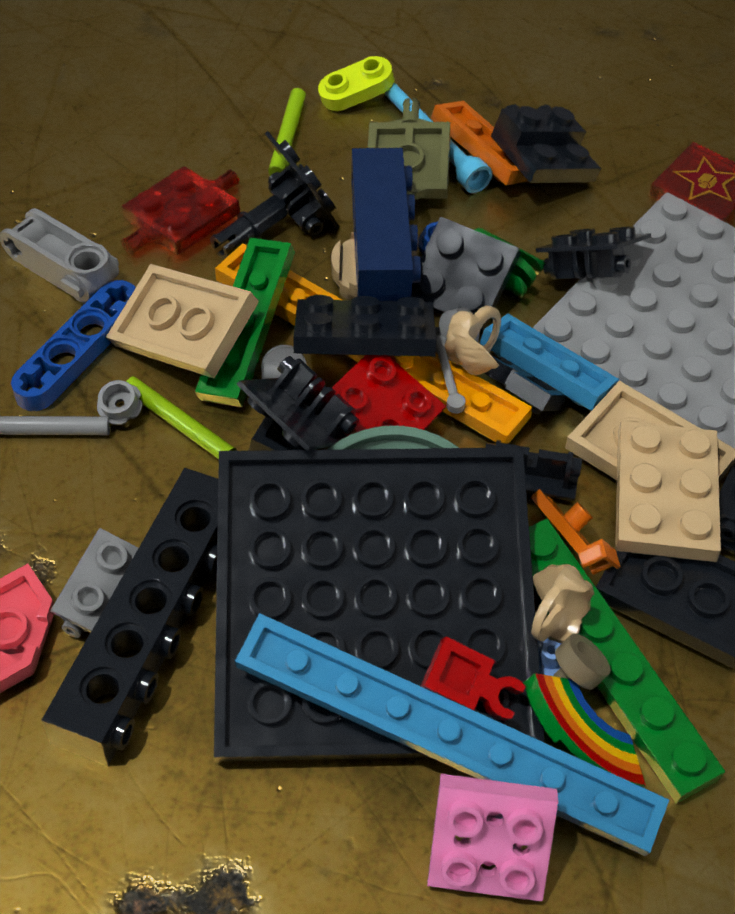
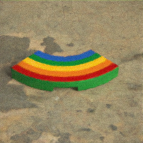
(572, 720)

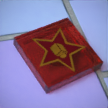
(700, 180)

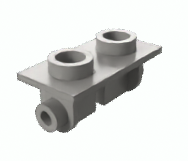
(93, 582)

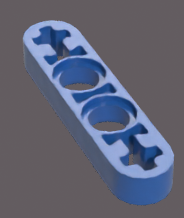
(70, 340)

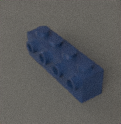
(382, 224)

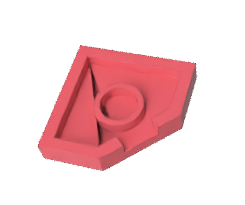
(23, 625)

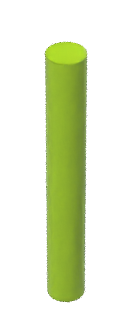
(288, 127)
(180, 420)

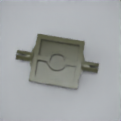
(424, 147)

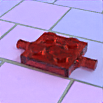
(180, 210)

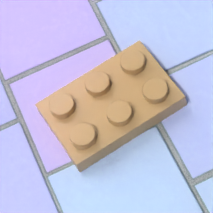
(182, 320)
(597, 434)
(667, 491)

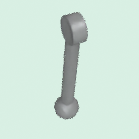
(455, 401)

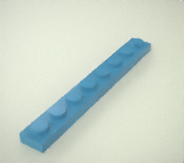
(450, 732)

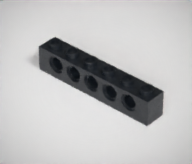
(100, 729)

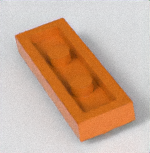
(474, 135)

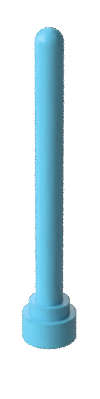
(471, 171)

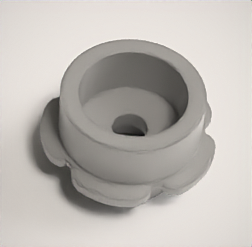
(114, 393)

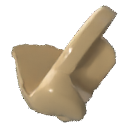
(461, 342)
(565, 598)

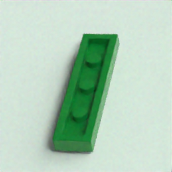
(264, 274)

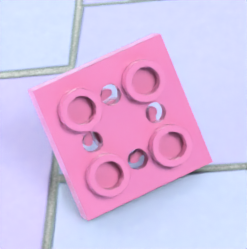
(493, 819)

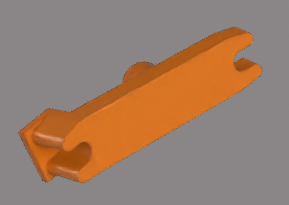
(596, 555)

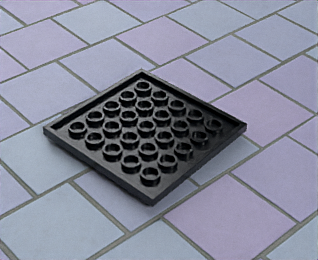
(377, 562)

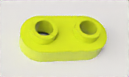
(356, 83)

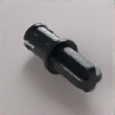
(250, 225)

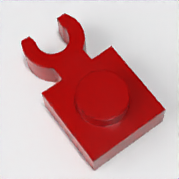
(465, 678)

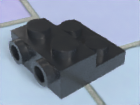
(545, 144)

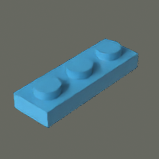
(551, 362)

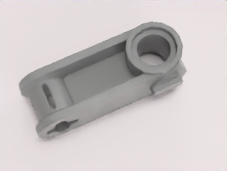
(60, 255)

